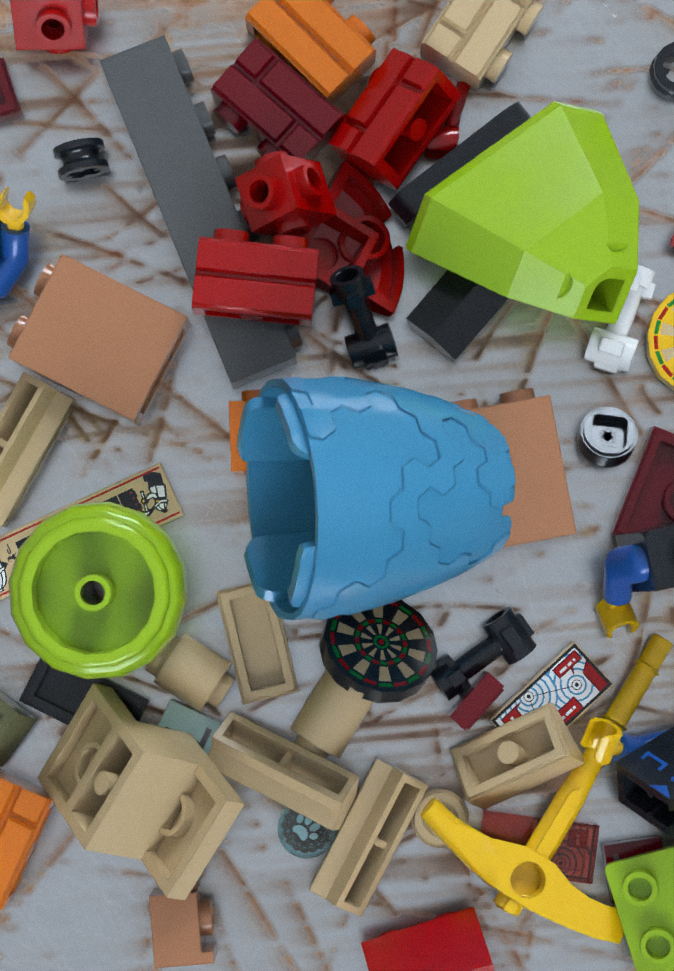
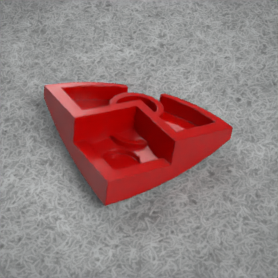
(359, 238)

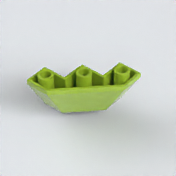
(540, 217)

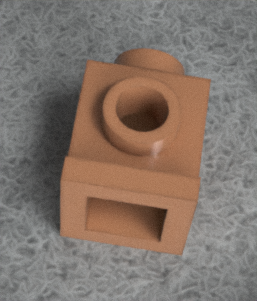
(180, 929)

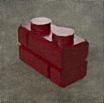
(274, 104)

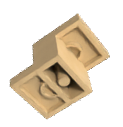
(140, 791)

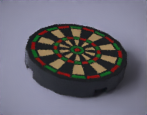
(380, 651)

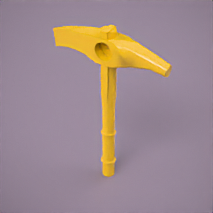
(525, 873)

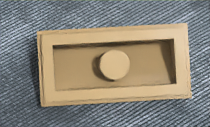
(516, 757)

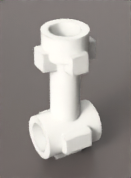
(612, 347)

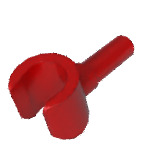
(448, 134)

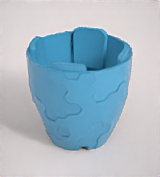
(366, 493)

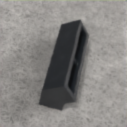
(454, 313)

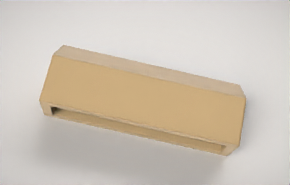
(27, 433)
(283, 771)
(368, 837)

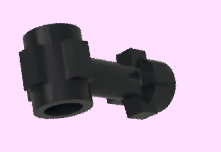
(370, 343)
(507, 637)

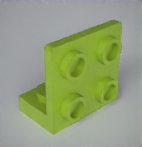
(645, 905)

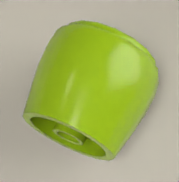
(56, 596)

